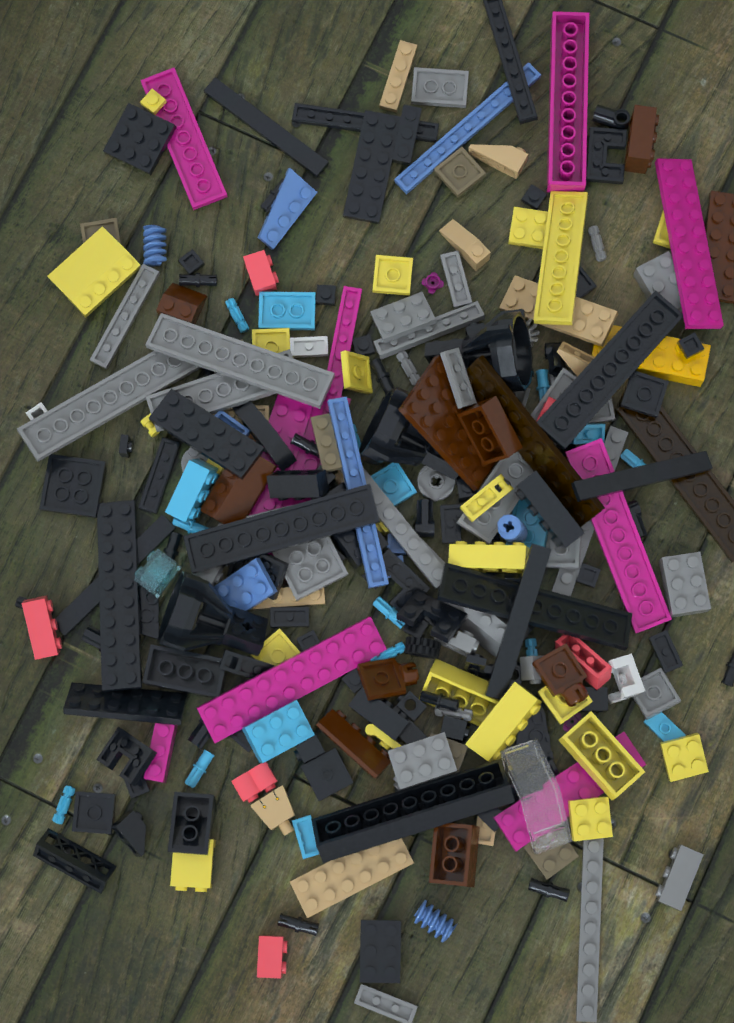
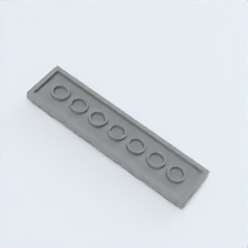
(214, 392)

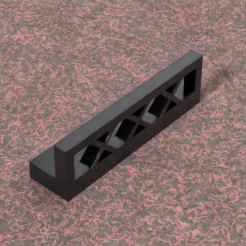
(71, 863)

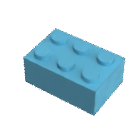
(192, 490)
(278, 731)

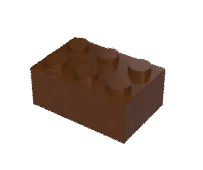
(641, 139)
(489, 430)
(454, 854)

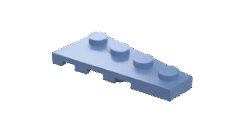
(289, 203)

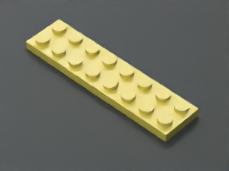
(561, 258)

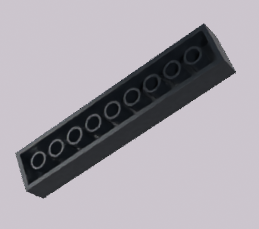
(412, 810)

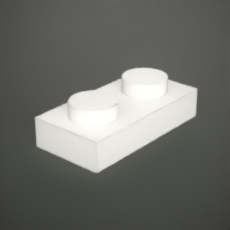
(309, 346)

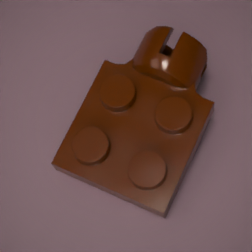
(562, 675)
(386, 677)

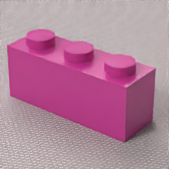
(162, 743)

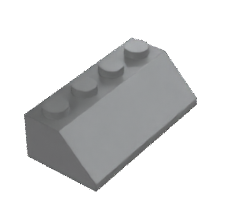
(486, 628)

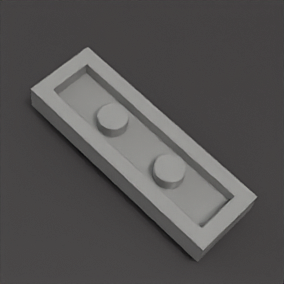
(456, 279)
(458, 378)
(385, 1004)

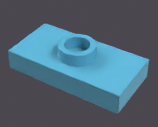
(663, 727)
(305, 836)

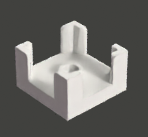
(626, 678)

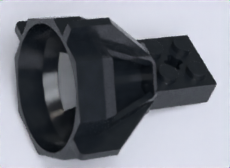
(503, 344)
(385, 430)
(215, 623)

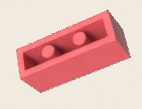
(41, 627)
(593, 665)

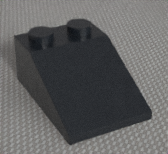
(191, 823)

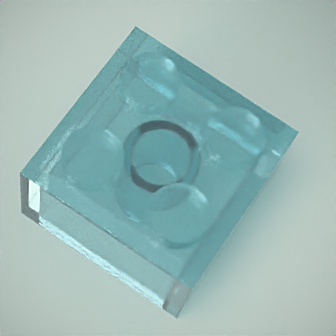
(157, 572)

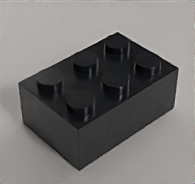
(380, 951)

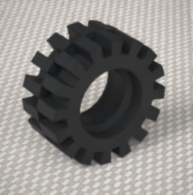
(422, 647)

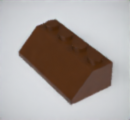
(235, 498)
(355, 745)

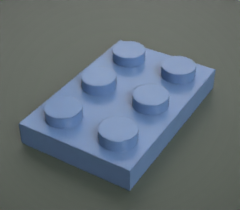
(247, 586)

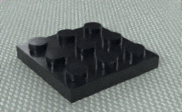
(139, 139)
(72, 485)

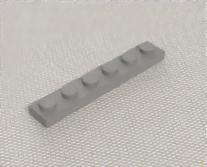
(124, 316)
(444, 324)

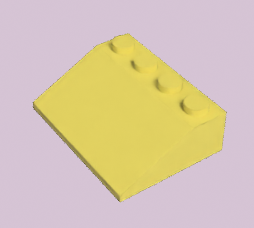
(94, 271)

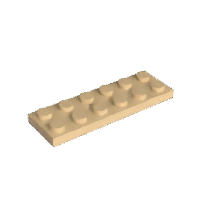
(590, 320)
(349, 875)

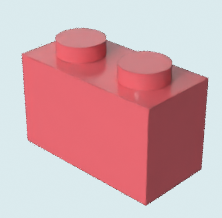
(260, 272)
(270, 956)

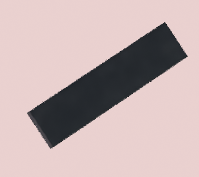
(159, 475)

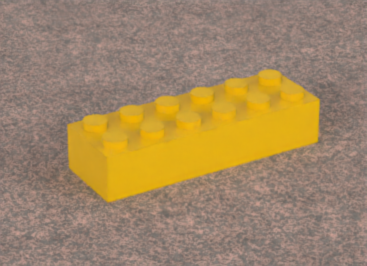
(669, 362)

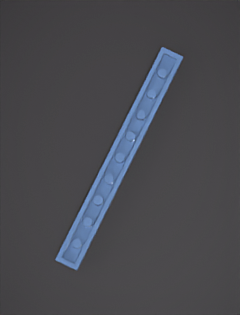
(461, 133)
(355, 477)

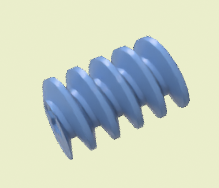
(153, 245)
(512, 529)
(434, 922)

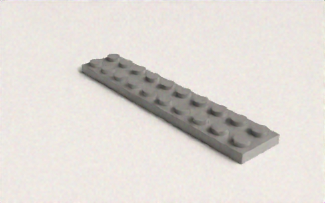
(240, 360)
(102, 402)
(514, 471)

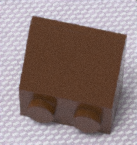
(182, 303)

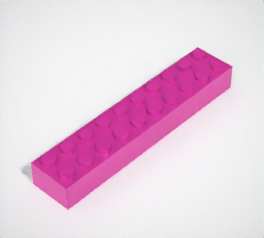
(568, 102)

